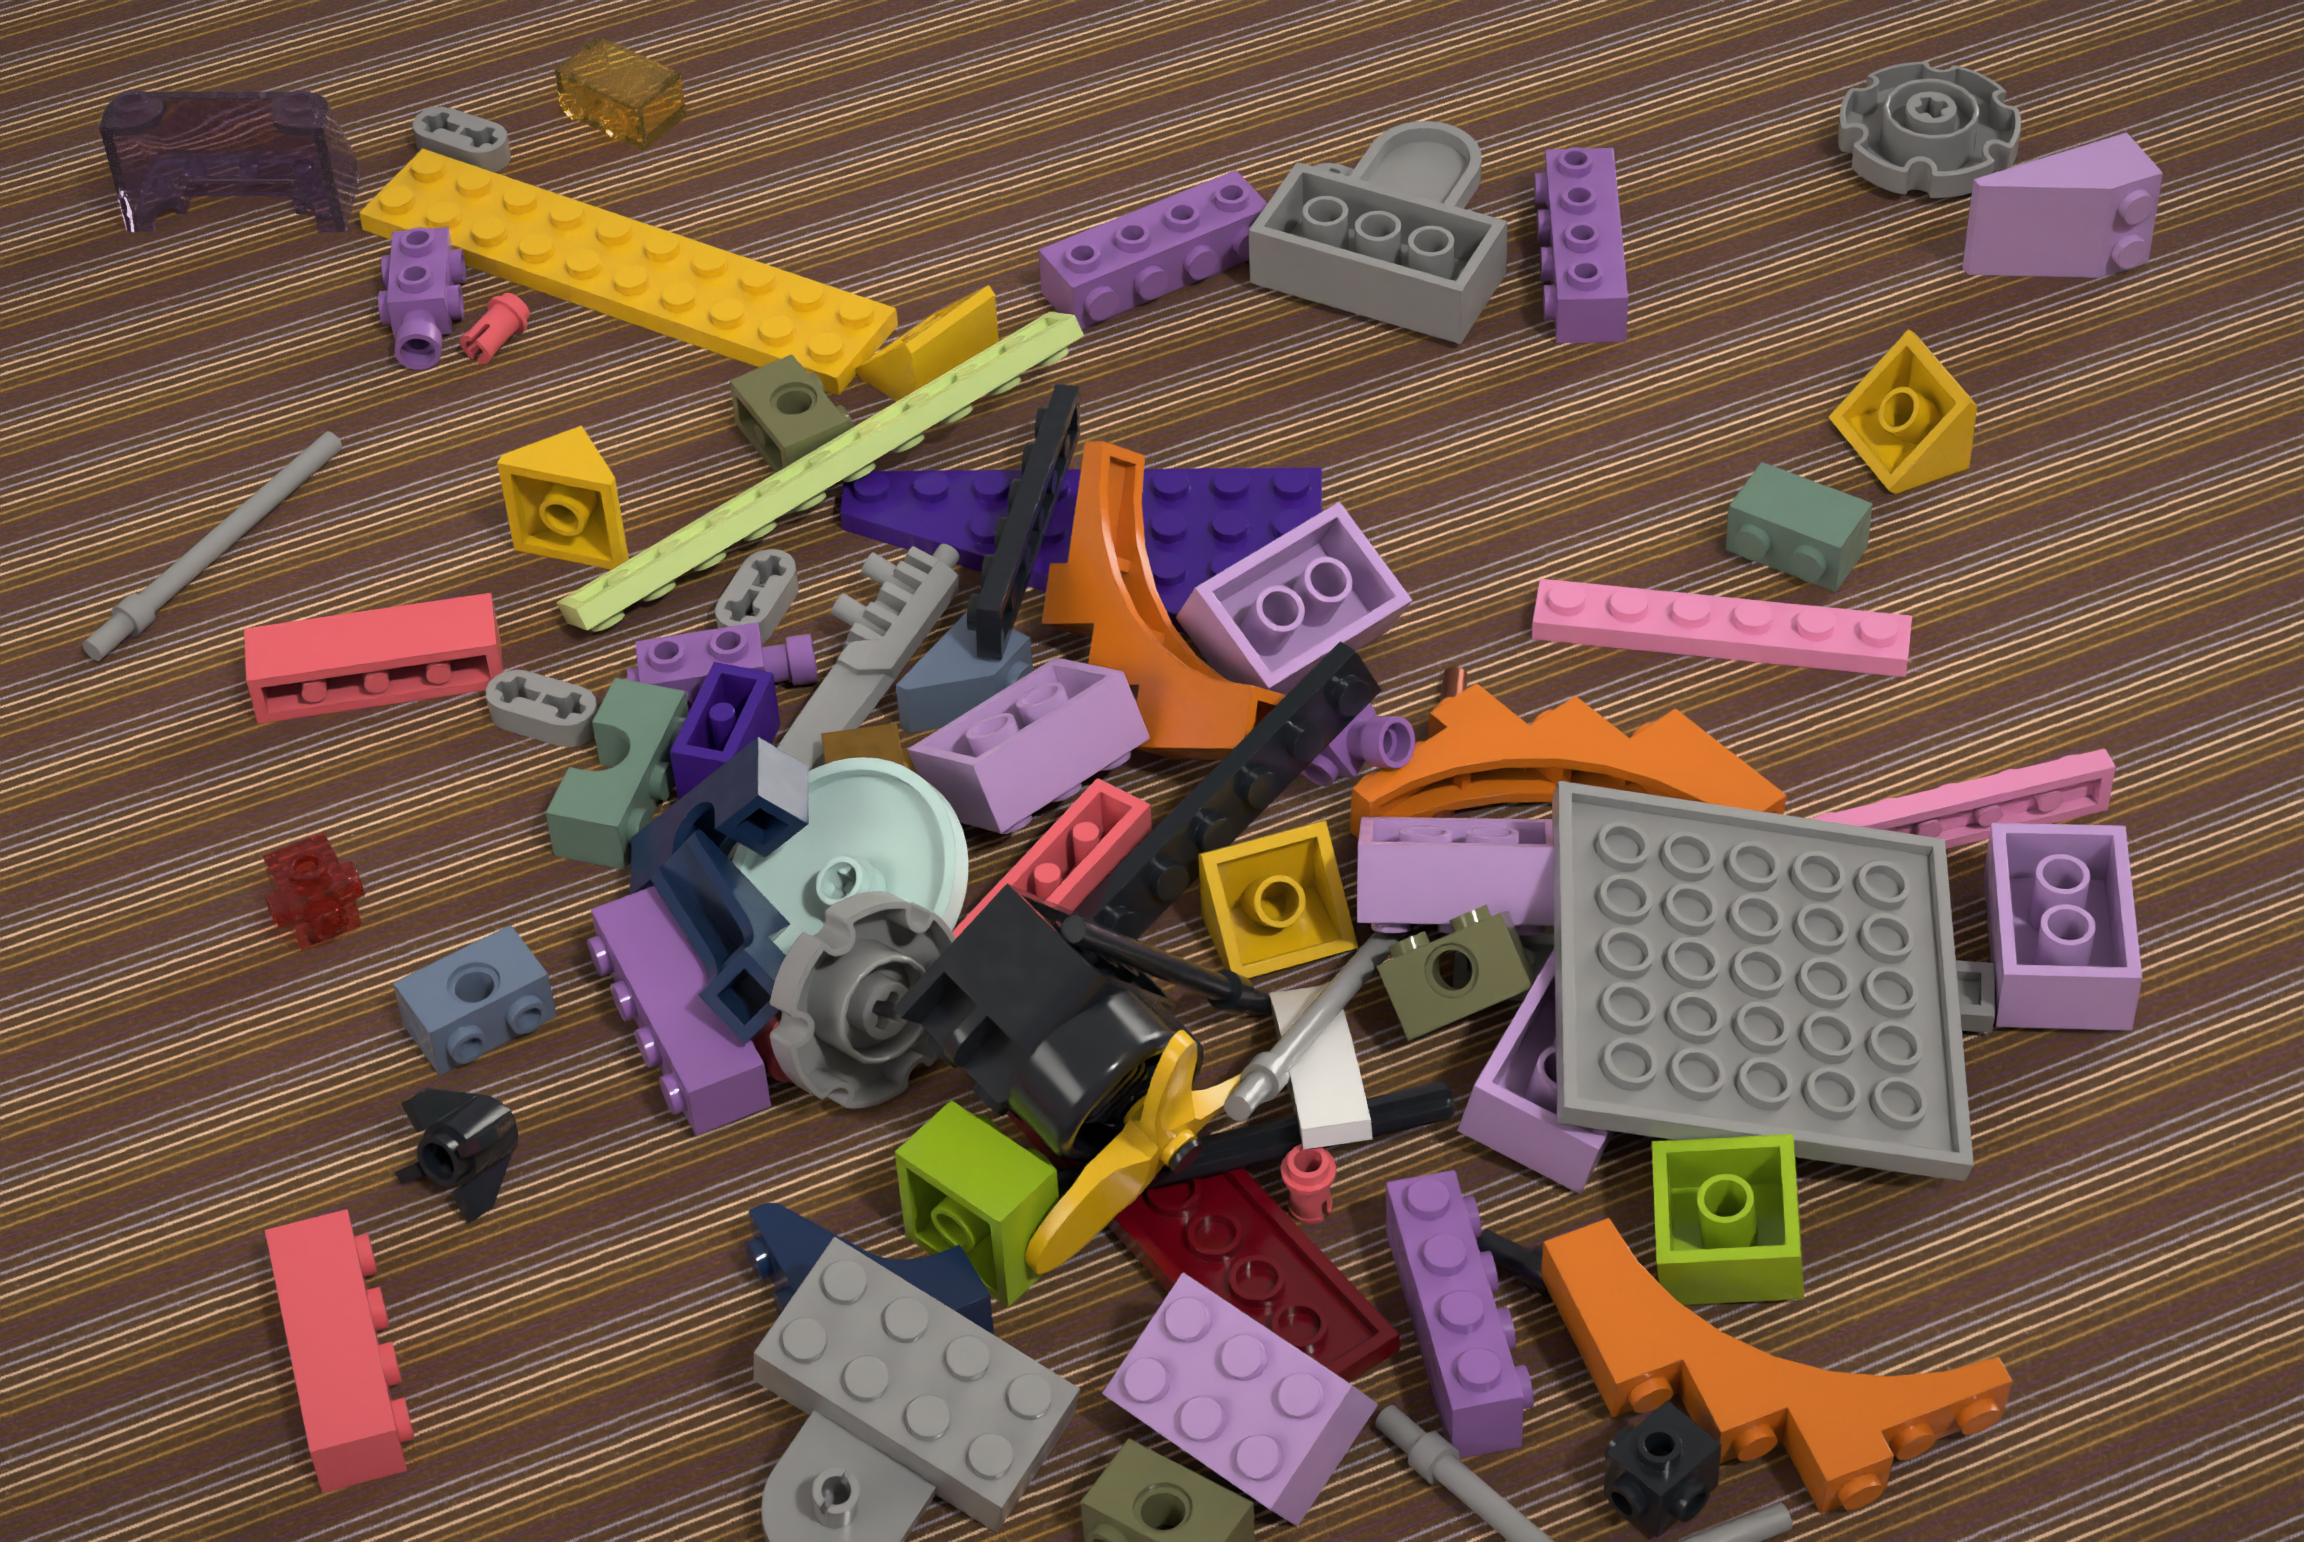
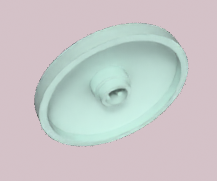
(865, 833)

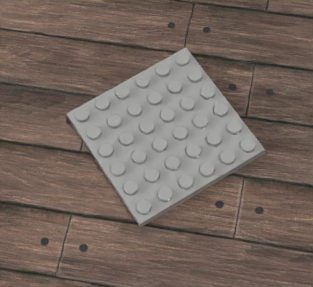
(1757, 981)

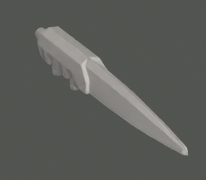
(876, 647)

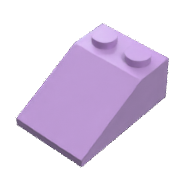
(2065, 213)

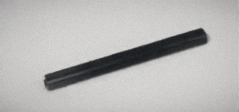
(1277, 1137)

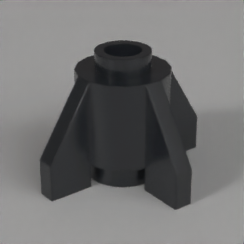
(463, 1144)

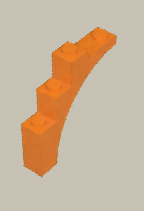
(1113, 598)
(1491, 756)
(1832, 1423)

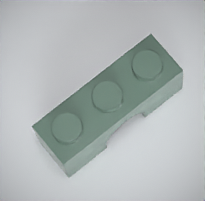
(602, 810)

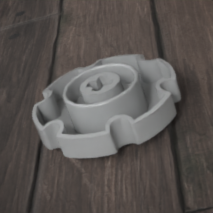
(1928, 129)
(840, 995)

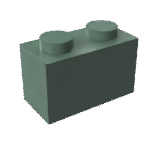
(1798, 526)

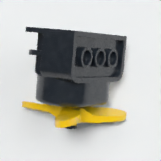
(1071, 1052)

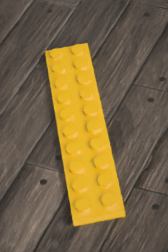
(634, 269)

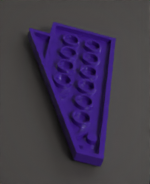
(1191, 517)

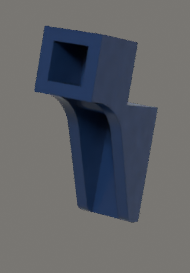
(730, 931)
(790, 1245)

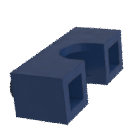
(748, 800)

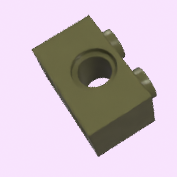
(786, 411)
(1429, 1003)
(1152, 1491)

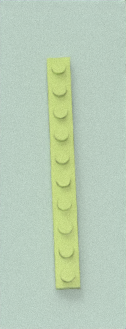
(804, 481)

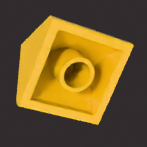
(934, 346)
(1909, 418)
(563, 501)
(1275, 901)

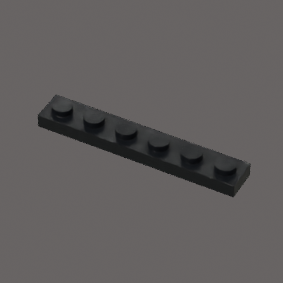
(1023, 531)
(1233, 793)

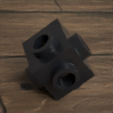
(1661, 1470)

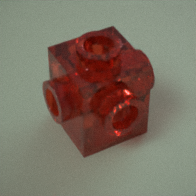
(316, 903)

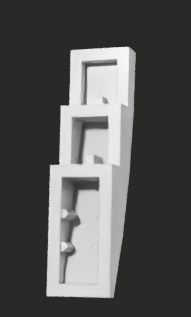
(1326, 1078)

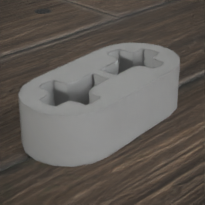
(462, 137)
(768, 602)
(542, 708)

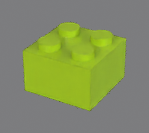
(978, 1191)
(1728, 1219)

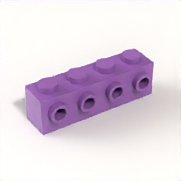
(1583, 245)
(1151, 250)
(659, 985)
(1455, 1314)

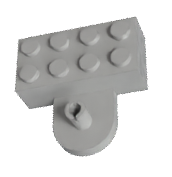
(1388, 235)
(898, 1408)

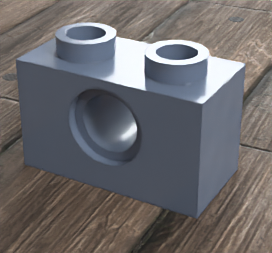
(475, 1000)

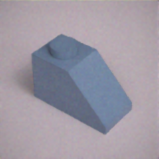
(955, 680)

